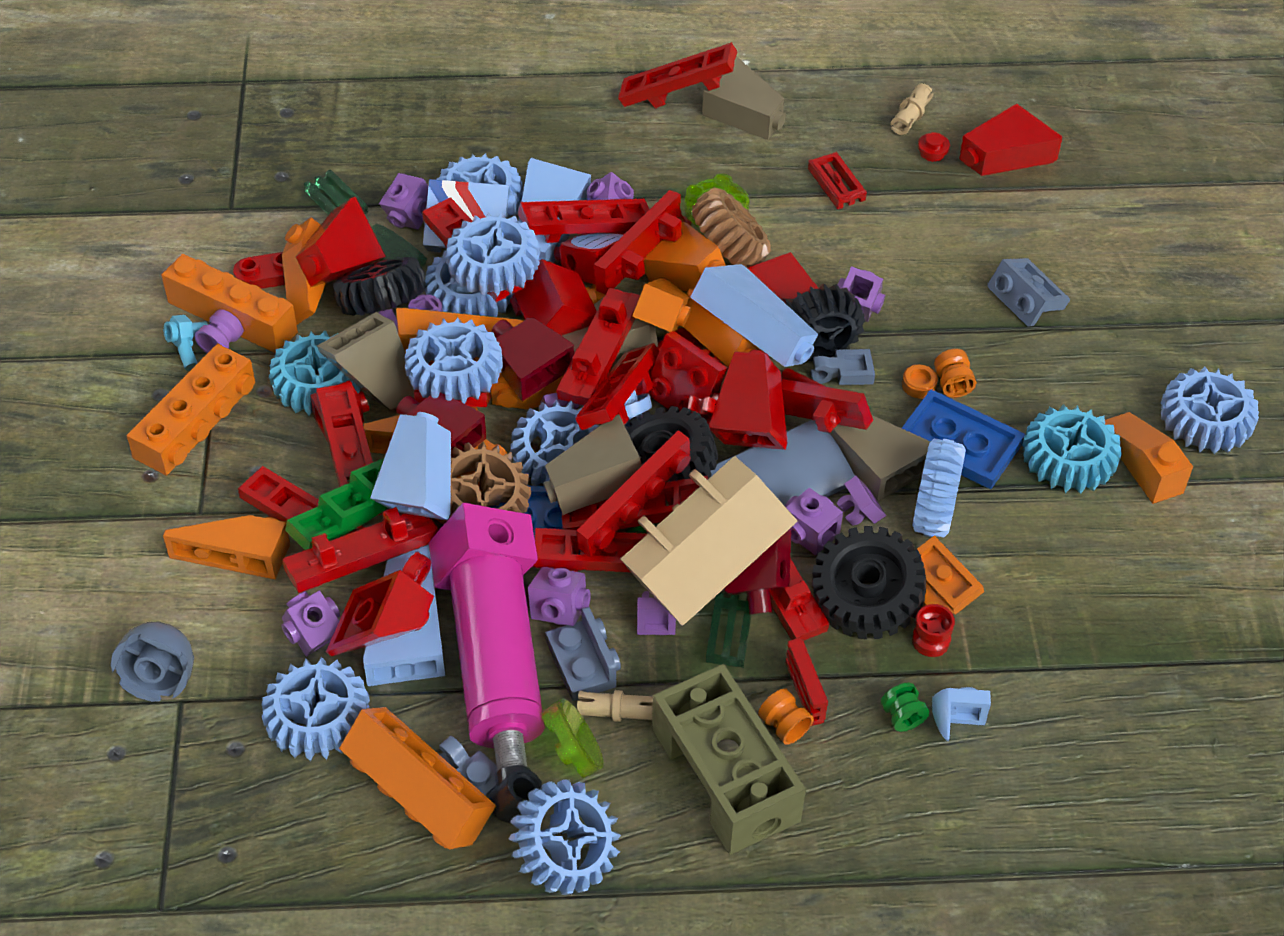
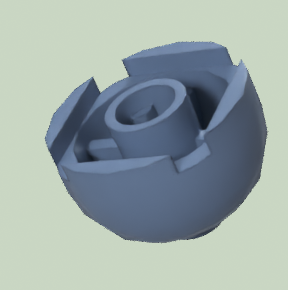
(153, 661)

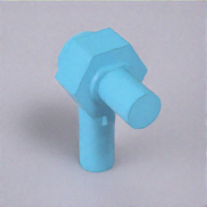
(181, 332)

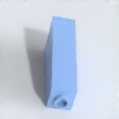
(553, 183)
(755, 313)
(413, 654)

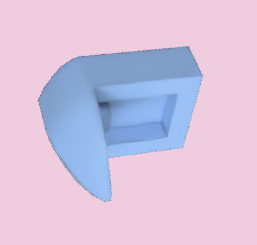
(960, 707)

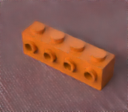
(204, 290)
(191, 409)
(417, 778)

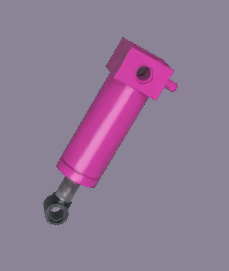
(483, 563)

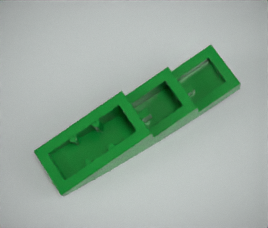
(339, 509)

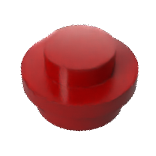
(933, 146)

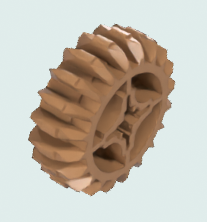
(731, 228)
(497, 476)

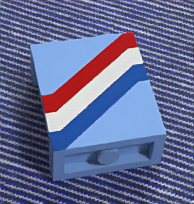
(473, 200)

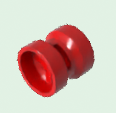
(933, 630)

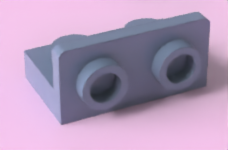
(1026, 290)
(584, 655)

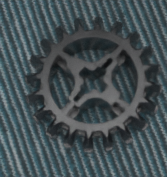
(379, 286)
(833, 315)

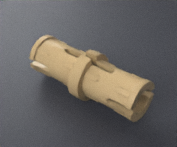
(911, 109)
(615, 705)

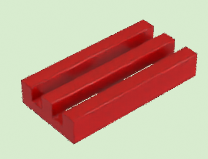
(831, 181)
(806, 680)

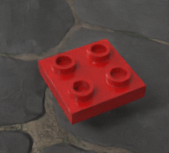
(684, 372)

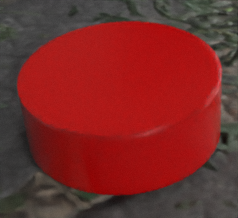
(417, 567)

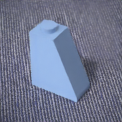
(417, 468)

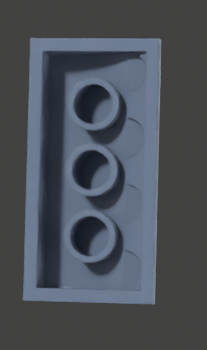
(809, 461)

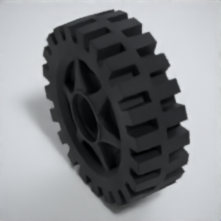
(655, 430)
(875, 606)

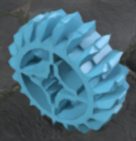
(295, 369)
(1071, 449)

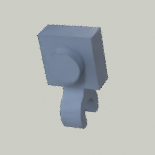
(849, 366)
(476, 769)

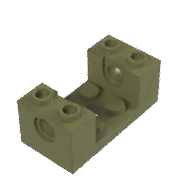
(750, 787)

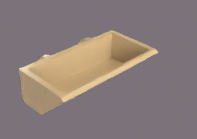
(708, 539)

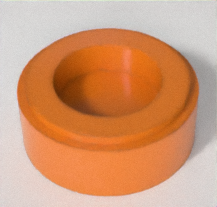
(919, 380)

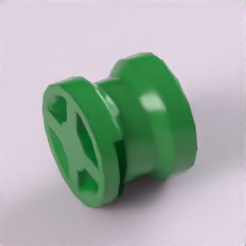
(904, 707)

